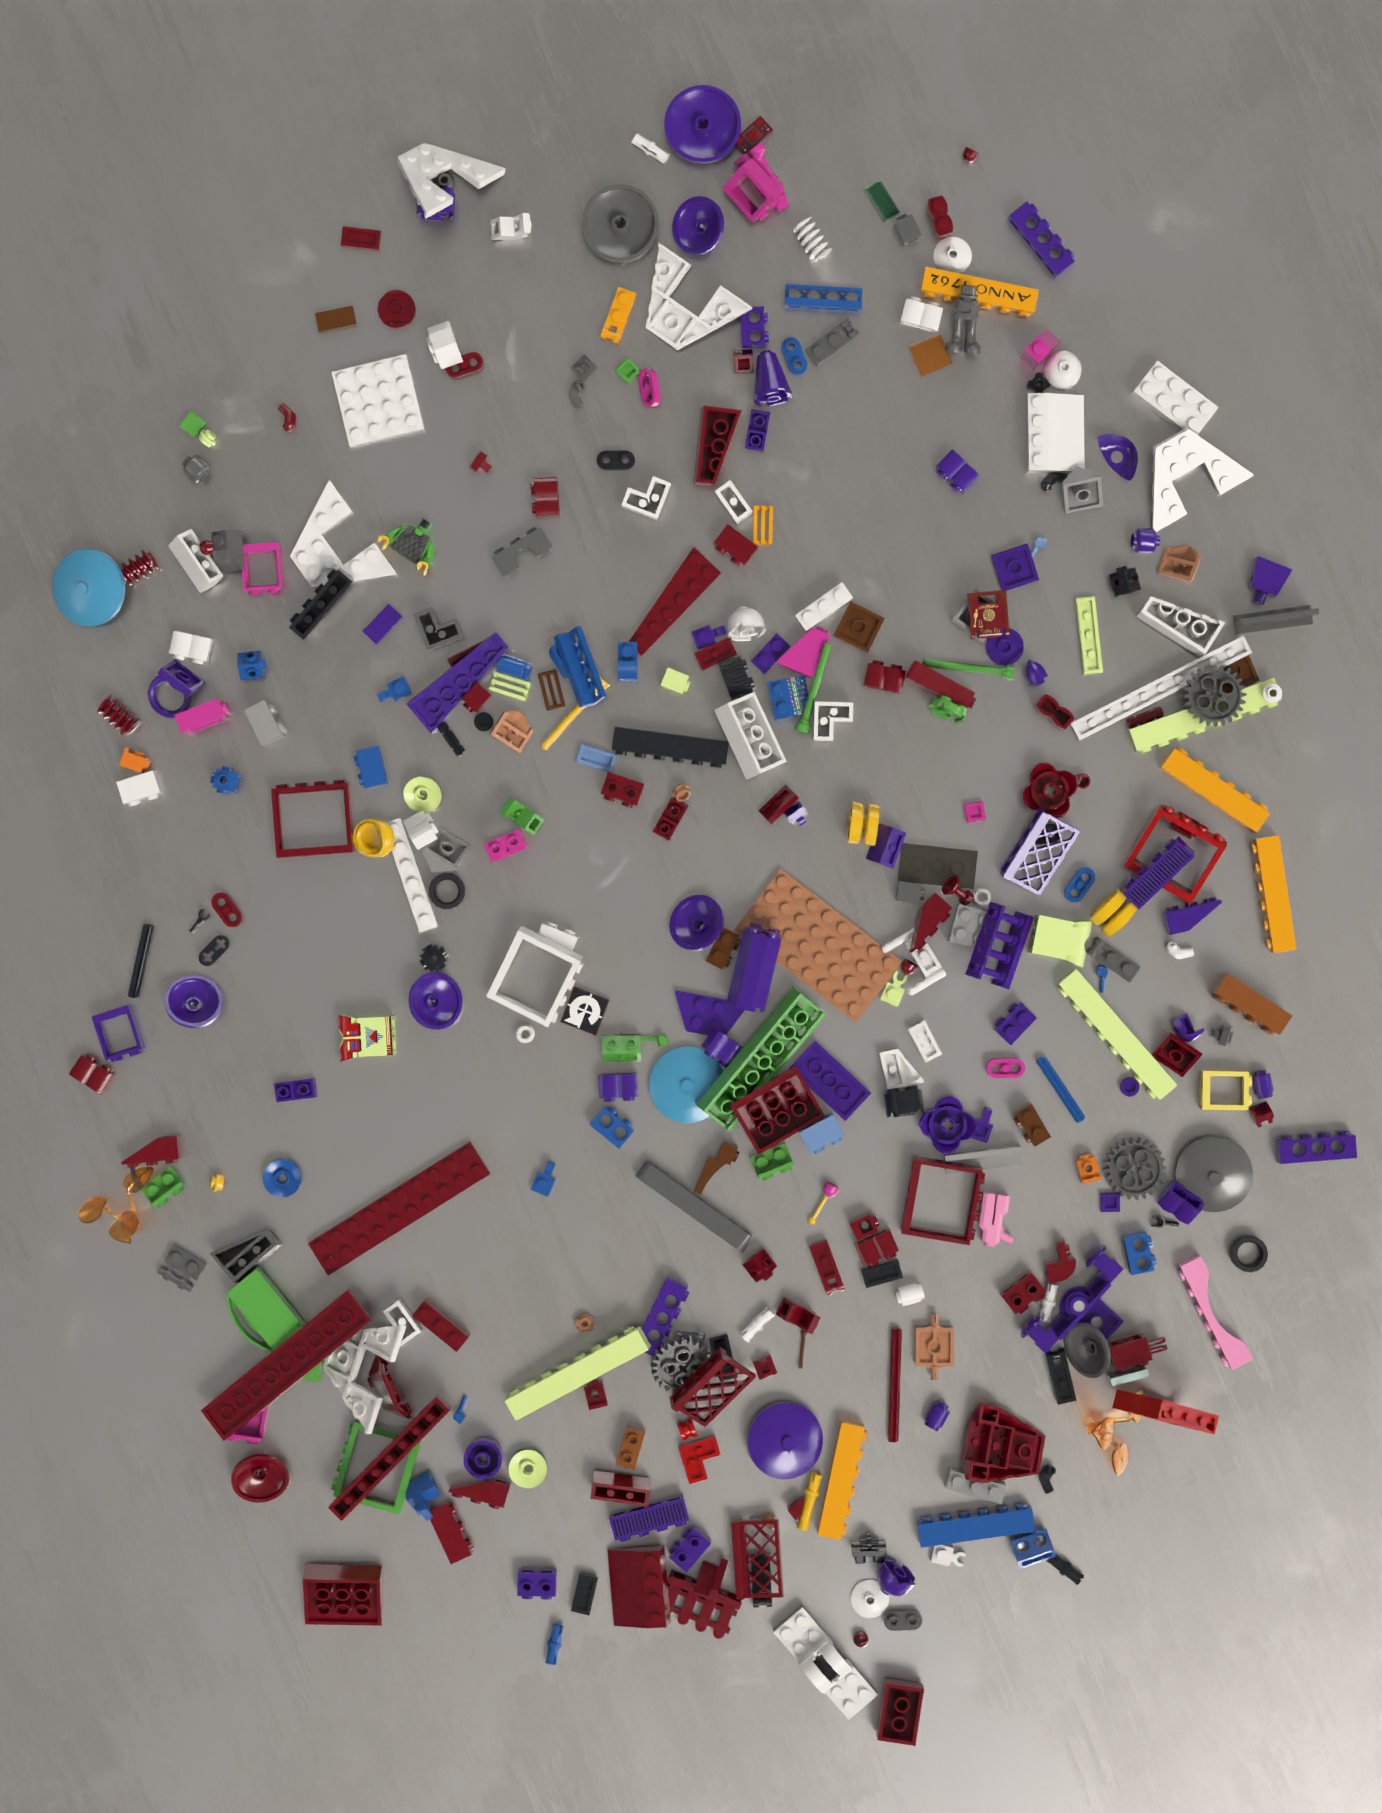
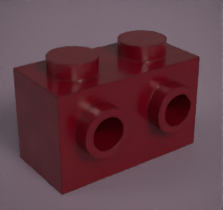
(622, 789)
(1023, 1293)

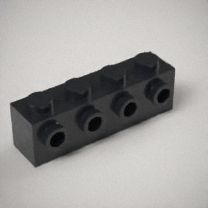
(317, 607)

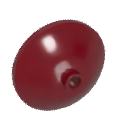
(260, 1485)

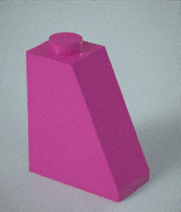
(1040, 349)
(806, 652)

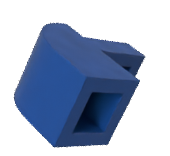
(627, 662)
(420, 1492)

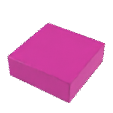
(974, 812)

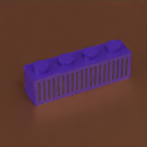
(1158, 872)
(645, 1519)

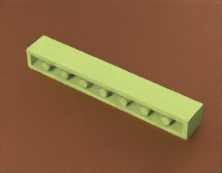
(1181, 723)
(1116, 1033)
(577, 1373)

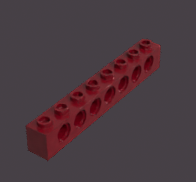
(389, 1457)

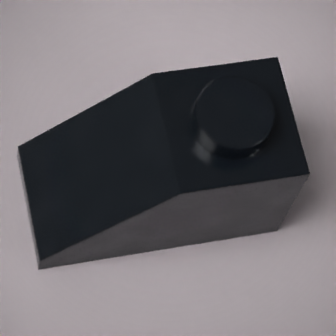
(723, 1342)

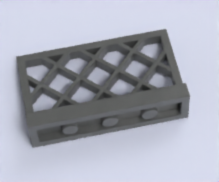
(1274, 619)

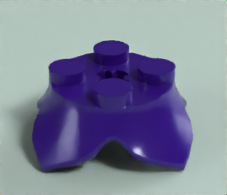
(963, 1125)

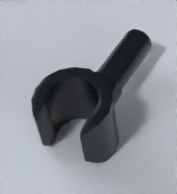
(199, 921)
(1161, 1222)

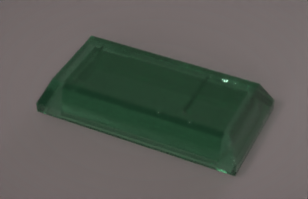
(881, 200)

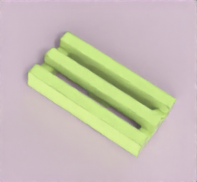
(494, 681)

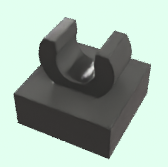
(584, 367)
(1225, 1036)

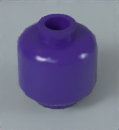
(1145, 540)

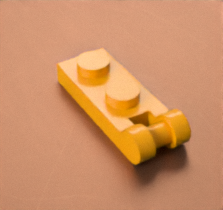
(618, 314)

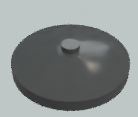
(620, 223)
(1215, 1172)

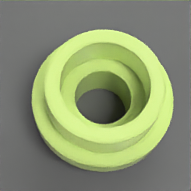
(207, 437)

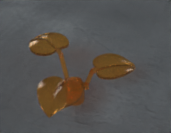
(128, 1222)
(1104, 1431)

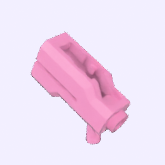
(992, 1230)

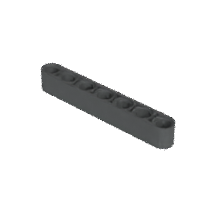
(694, 1206)

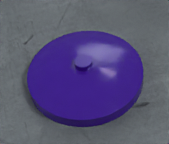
(702, 124)
(784, 1440)

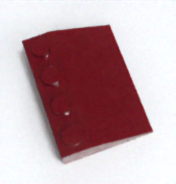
(777, 1110)
(639, 1587)
(343, 1594)

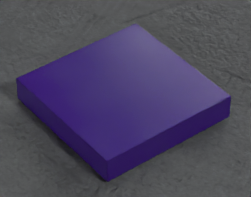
(1015, 567)

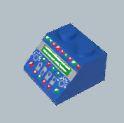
(788, 697)

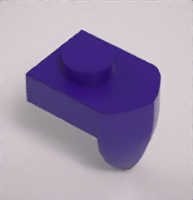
(1035, 673)
(1185, 1029)

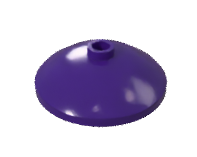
(689, 225)
(688, 918)
(197, 992)
(445, 1000)

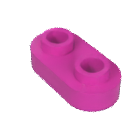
(649, 387)
(1005, 1068)

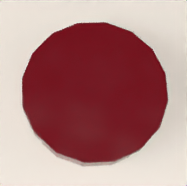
(396, 309)

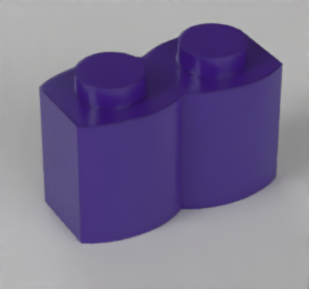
(957, 472)
(721, 1046)
(618, 1086)
(1180, 1203)

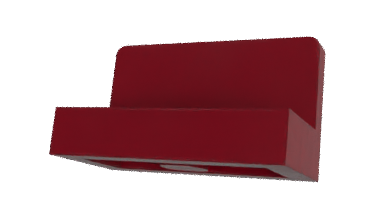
(710, 1579)

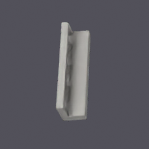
(987, 1157)

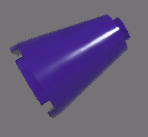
(770, 381)

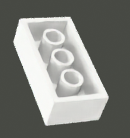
(1174, 399)
(750, 735)

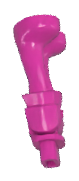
(757, 154)

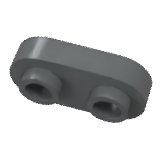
(903, 1618)

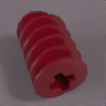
(138, 567)
(117, 716)

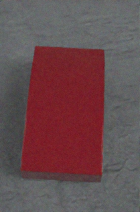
(670, 818)

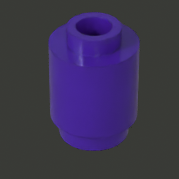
(1262, 1084)
(937, 1416)

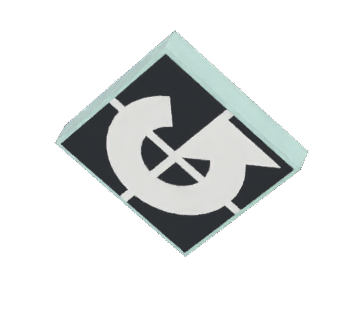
(1134, 1373)

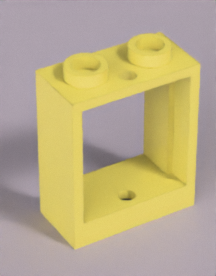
(1205, 1090)

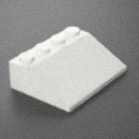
(1054, 432)

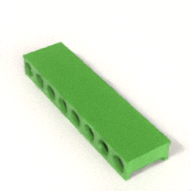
(761, 1055)

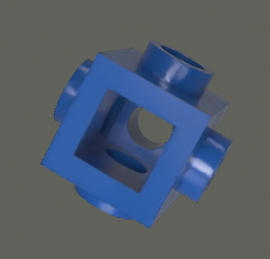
(251, 665)
(232, 783)

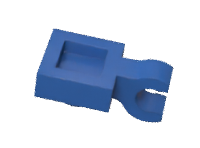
(397, 689)
(543, 1181)

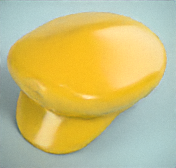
(373, 838)

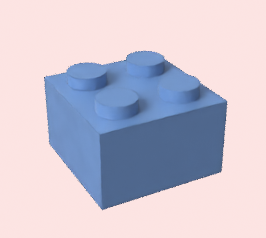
(822, 1133)

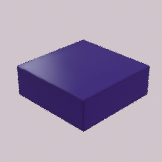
(1110, 1202)

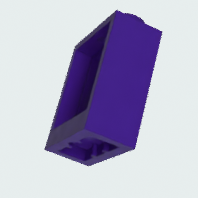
(98, 1019)

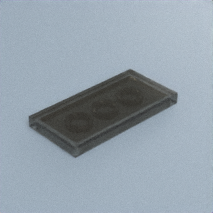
(936, 864)

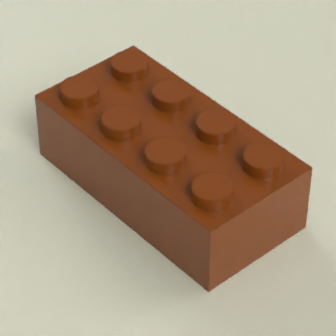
(1250, 1003)

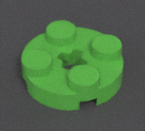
(946, 709)

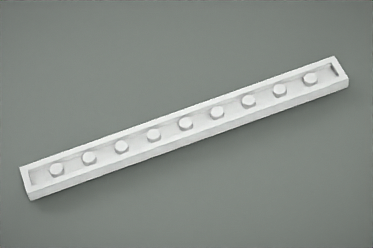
(1158, 689)

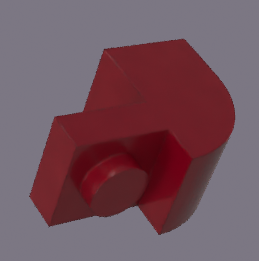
(1064, 1267)
(798, 1315)

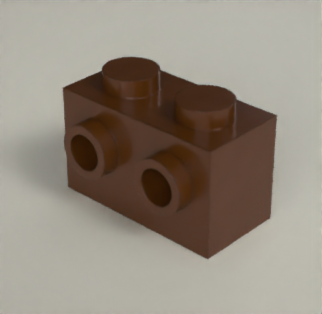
(722, 948)
(1032, 1125)

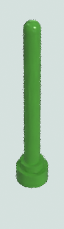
(1005, 671)
(804, 723)

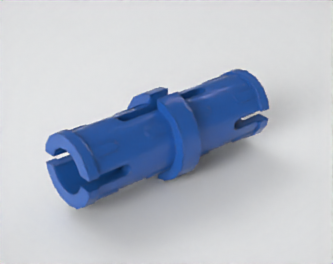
(554, 1644)

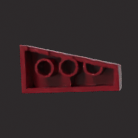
(714, 436)

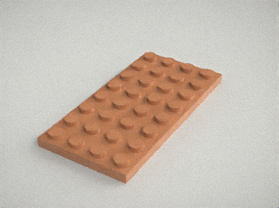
(822, 946)

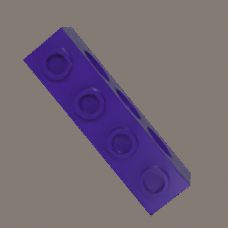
(1055, 266)
(1346, 1150)
(669, 1287)

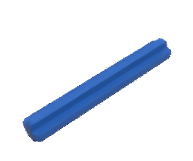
(1060, 1088)

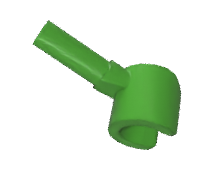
(661, 1039)

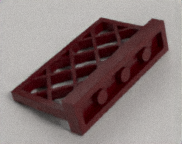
(698, 1381)
(741, 1557)

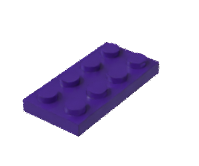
(831, 1081)

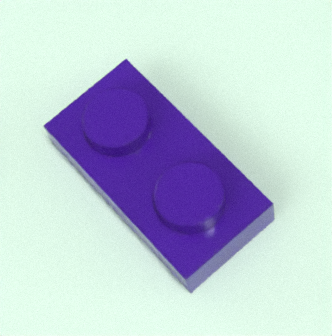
(770, 653)

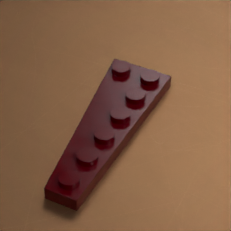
(681, 592)

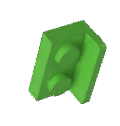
(621, 1048)
(772, 1161)
(162, 1186)

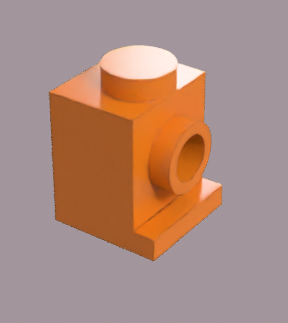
(134, 761)
(1081, 1163)

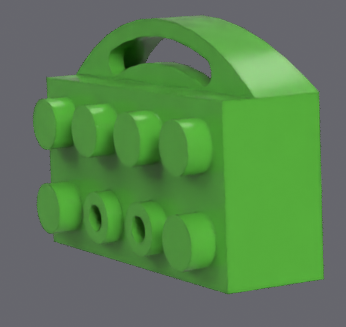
(263, 1310)

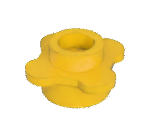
(216, 1182)

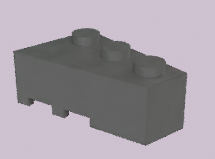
(246, 1255)

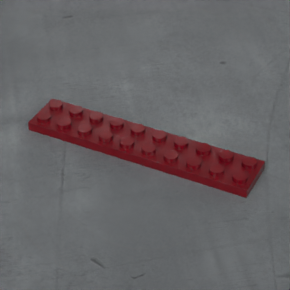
(399, 1208)
(286, 1365)

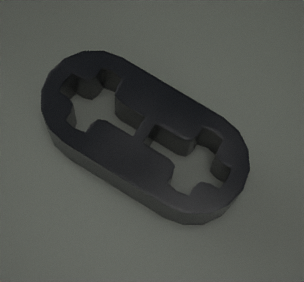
(211, 947)

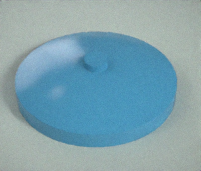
(88, 587)
(681, 1081)

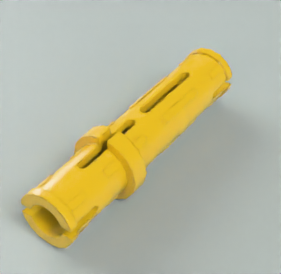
(811, 1494)

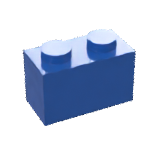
(371, 767)

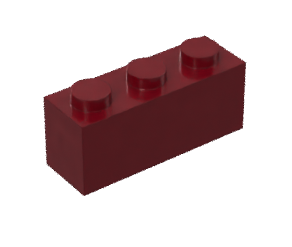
(441, 1325)
(620, 1488)
(451, 1532)

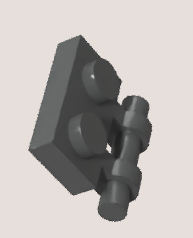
(185, 1263)

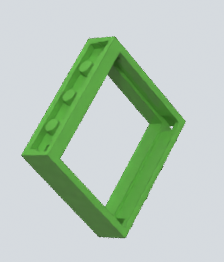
(343, 1465)

